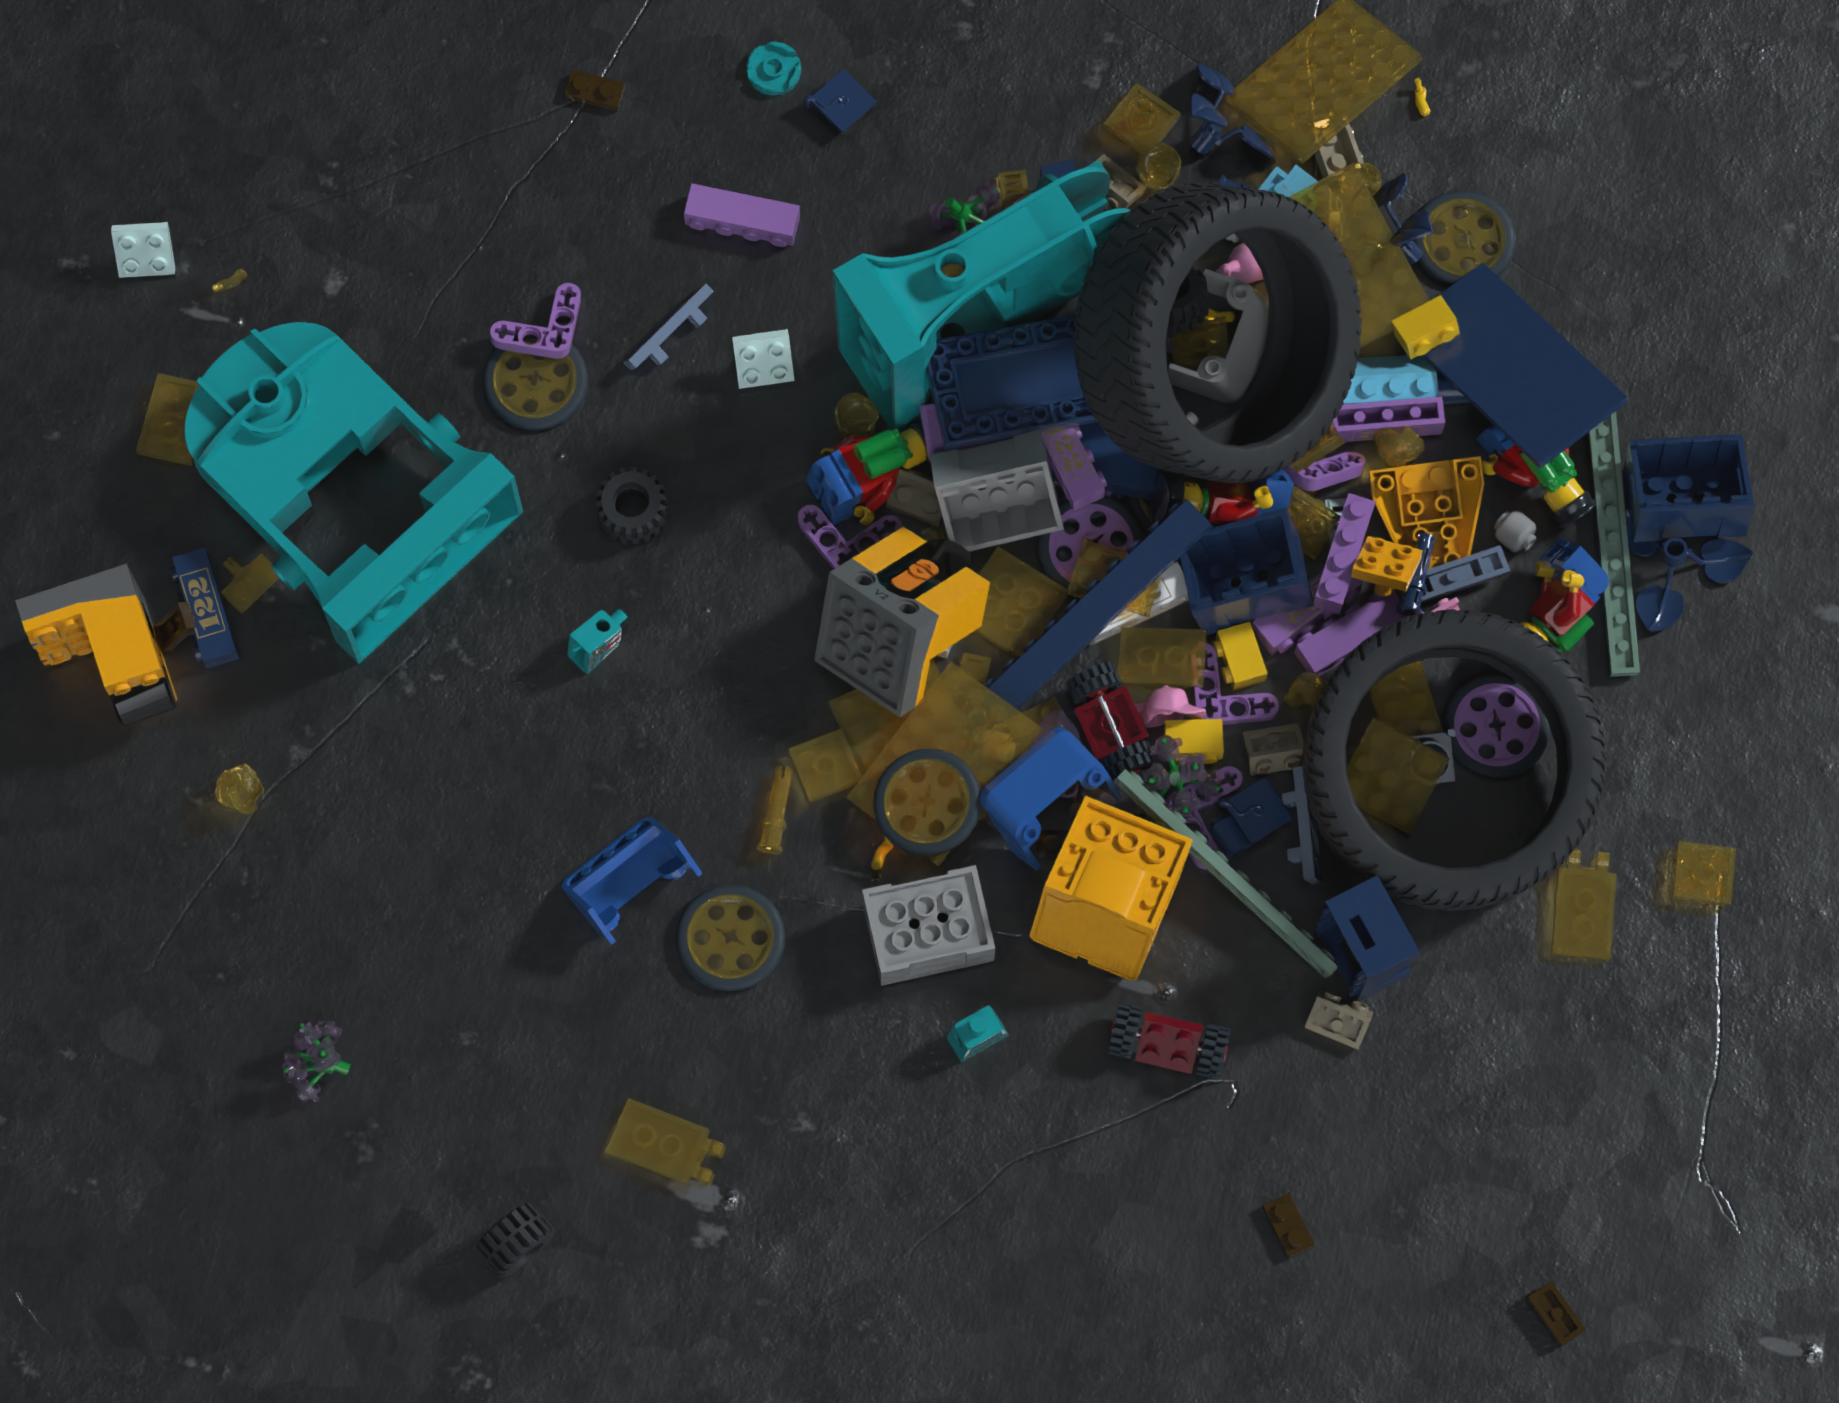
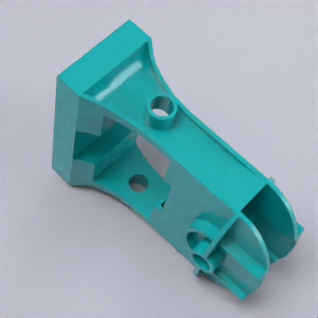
(1012, 275)
(288, 413)

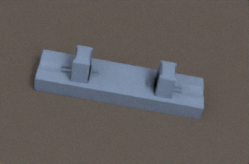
(687, 310)
(1464, 573)
(1308, 852)

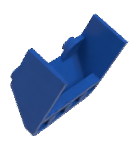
(1035, 783)
(625, 870)

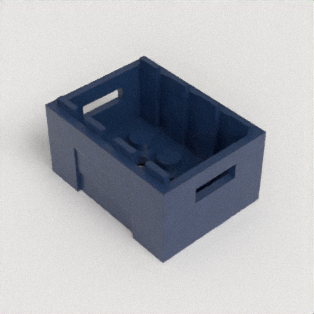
(1683, 469)
(1242, 553)
(1374, 934)

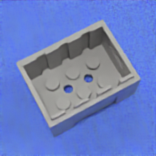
(997, 492)
(933, 946)

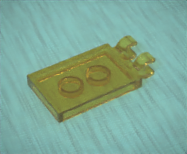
(1584, 909)
(663, 1143)

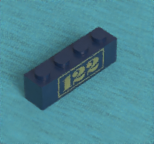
(201, 591)

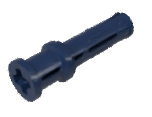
(1417, 589)

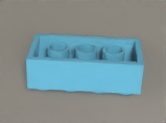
(1392, 379)

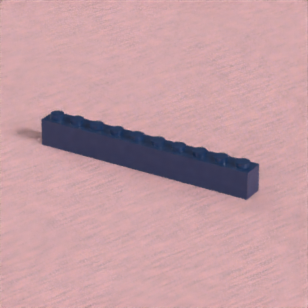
(1101, 605)

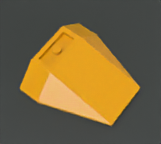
(1434, 500)

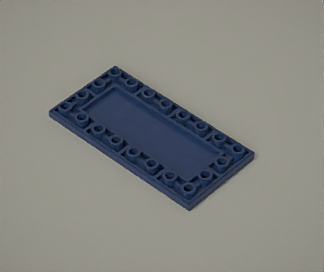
(1520, 369)
(1007, 382)

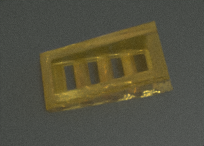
(1012, 177)

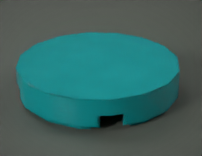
(773, 68)

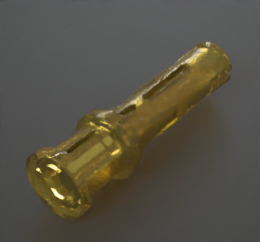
(774, 823)

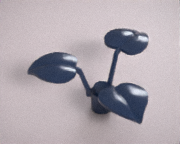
(1209, 132)
(1413, 227)
(1662, 608)

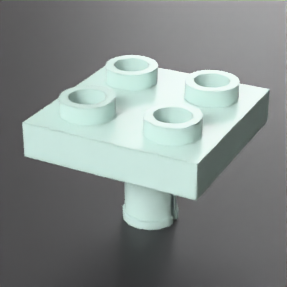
(143, 249)
(763, 358)

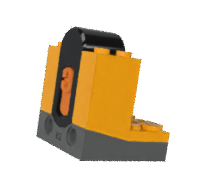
(897, 612)
(113, 621)

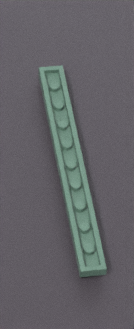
(1613, 548)
(1235, 881)

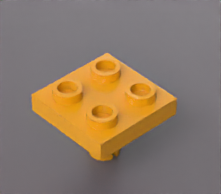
(1386, 565)

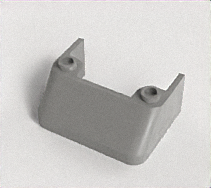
(1230, 377)

